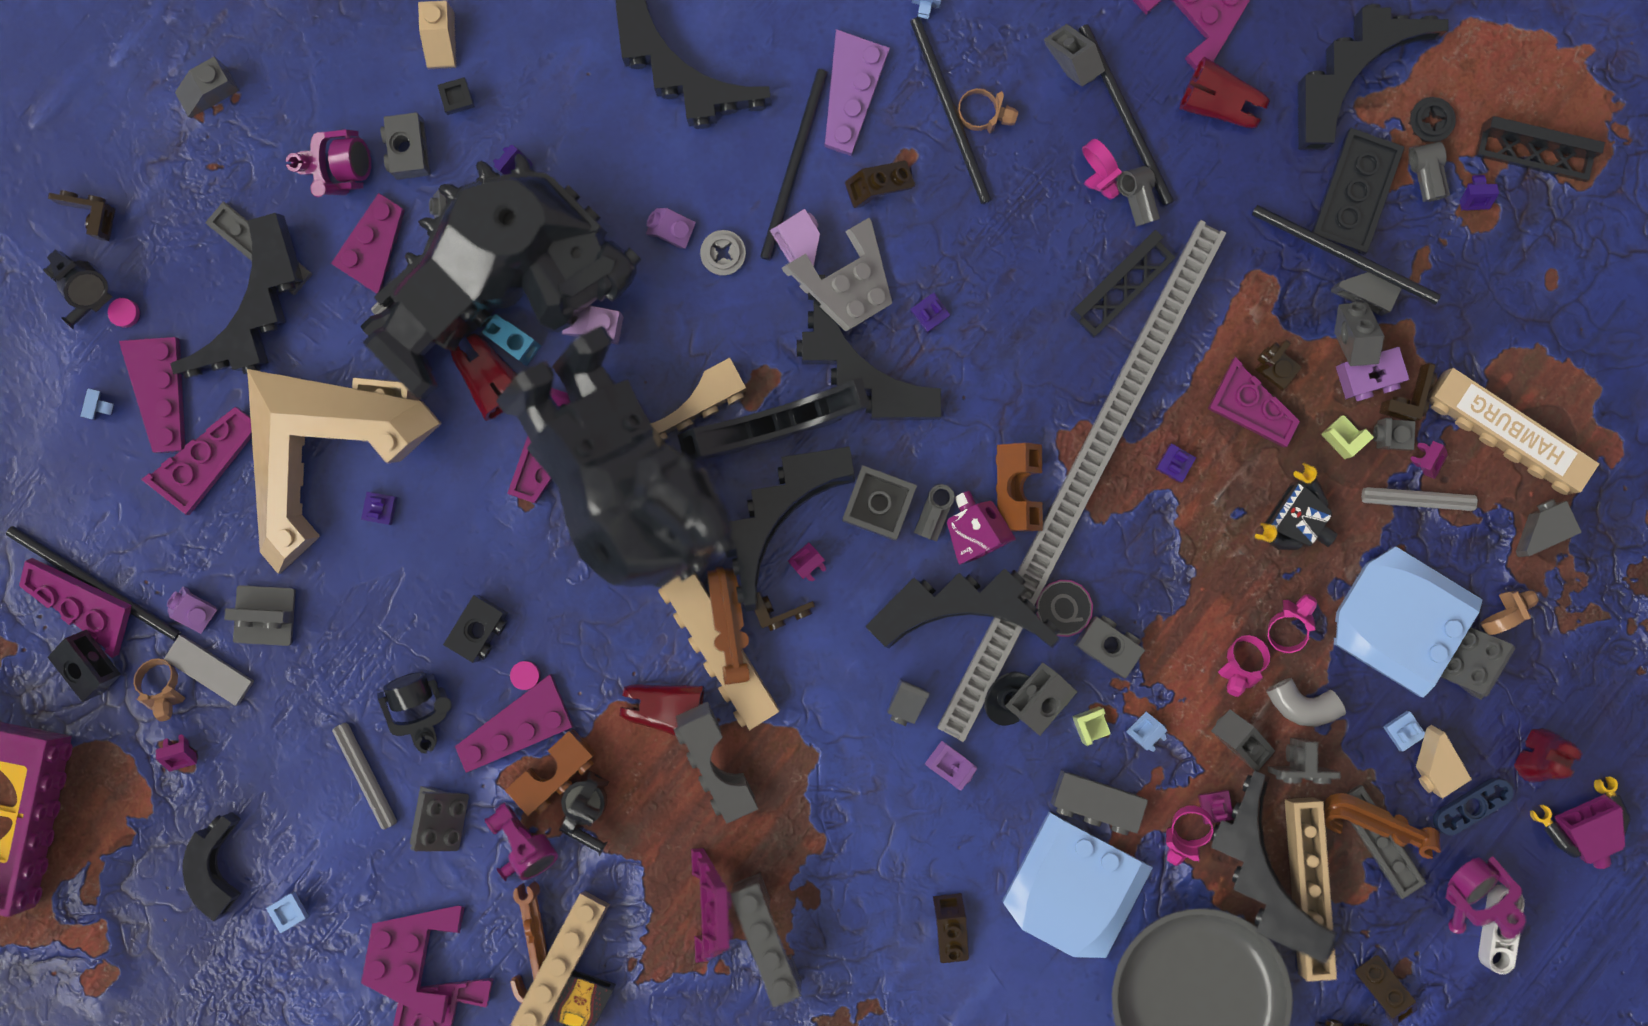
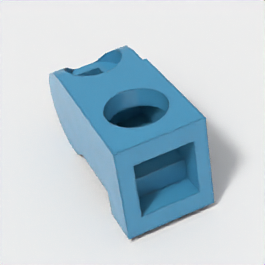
(511, 339)

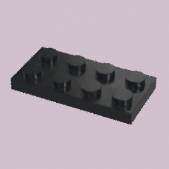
(1357, 190)

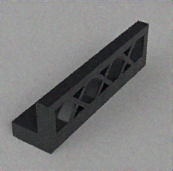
(1541, 138)
(1115, 276)

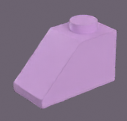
(798, 236)
(594, 317)

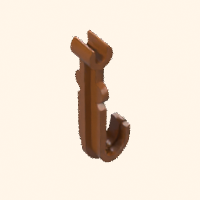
(728, 622)
(1379, 821)
(533, 932)

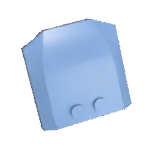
(1405, 620)
(1074, 889)

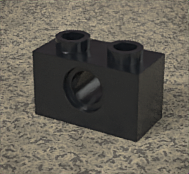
(461, 637)
(84, 665)

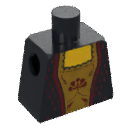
(582, 1000)

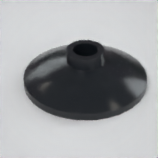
(1000, 694)

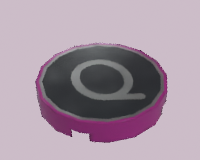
(1066, 606)

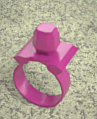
(1105, 166)
(1302, 610)
(1238, 678)
(1181, 848)

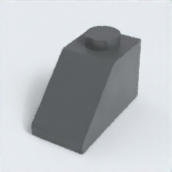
(1075, 54)
(205, 86)
(1371, 289)
(1547, 527)
(906, 703)
(1243, 740)

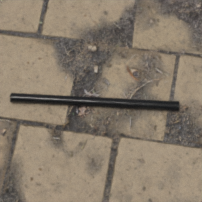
(950, 110)
(1129, 121)
(794, 162)
(1346, 255)
(76, 572)

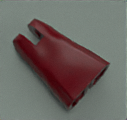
(1221, 95)
(485, 375)
(661, 704)
(1550, 757)

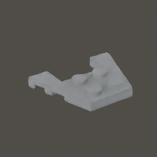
(852, 291)

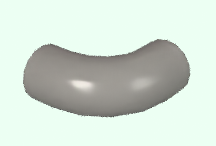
(1305, 710)

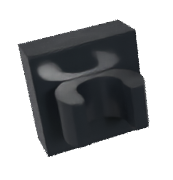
(456, 96)

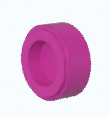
(123, 312)
(525, 675)

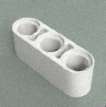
(1492, 942)

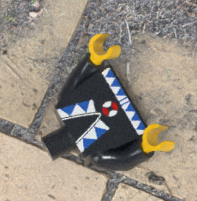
(1299, 515)

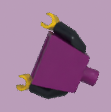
(1590, 829)

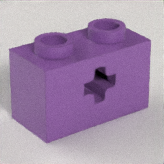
(1389, 371)

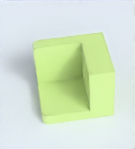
(1346, 437)
(1091, 725)

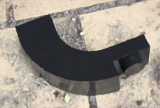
(201, 872)

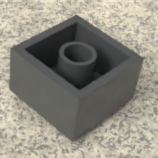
(879, 503)

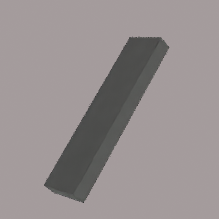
(236, 231)
(1388, 855)

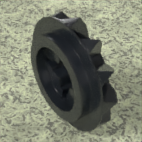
(1438, 109)

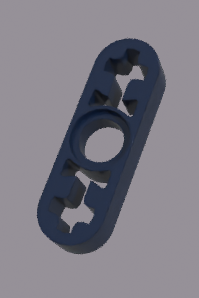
(1486, 789)

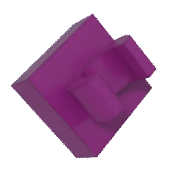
(1433, 459)
(806, 561)
(176, 755)
(1217, 805)

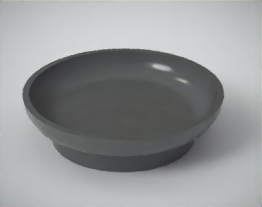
(1201, 972)

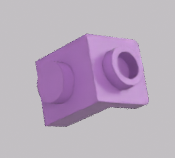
(670, 227)
(190, 610)
(951, 765)

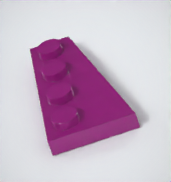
(157, 390)
(197, 467)
(529, 477)
(78, 603)
(521, 724)

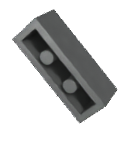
(1098, 803)

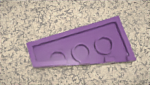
(853, 84)

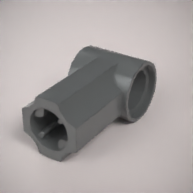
(1429, 165)
(1138, 187)
(934, 515)

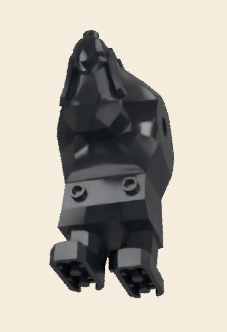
(482, 256)
(624, 492)

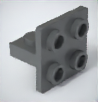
(263, 615)
(1478, 663)
(1303, 764)
(438, 820)

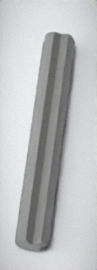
(1419, 499)
(364, 775)

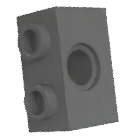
(413, 161)
(1359, 334)
(1092, 643)
(1041, 698)

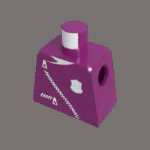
(977, 529)

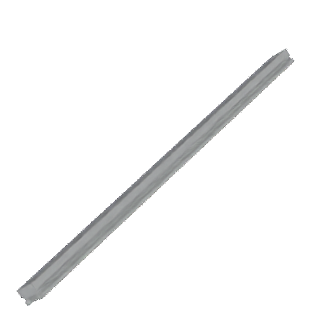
(1085, 472)

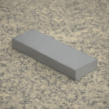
(209, 670)

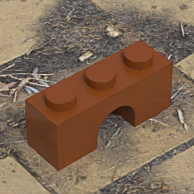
(1014, 465)
(532, 791)

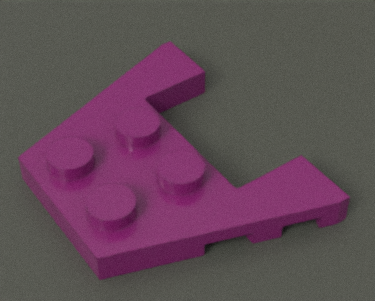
(1211, 17)
(714, 909)
(398, 958)
(470, 992)

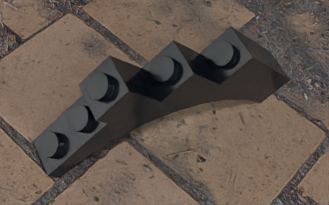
(1374, 34)
(671, 76)
(272, 269)
(889, 397)
(774, 423)
(803, 478)
(999, 599)
(1282, 917)

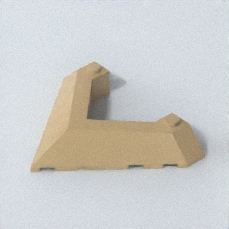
(287, 411)

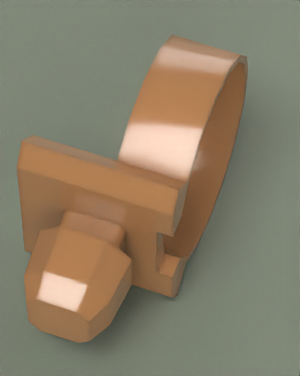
(1005, 115)
(1515, 611)
(163, 702)

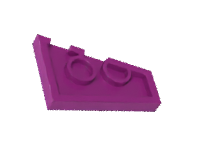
(370, 245)
(1251, 406)

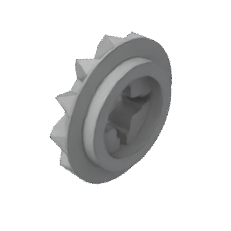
(723, 239)

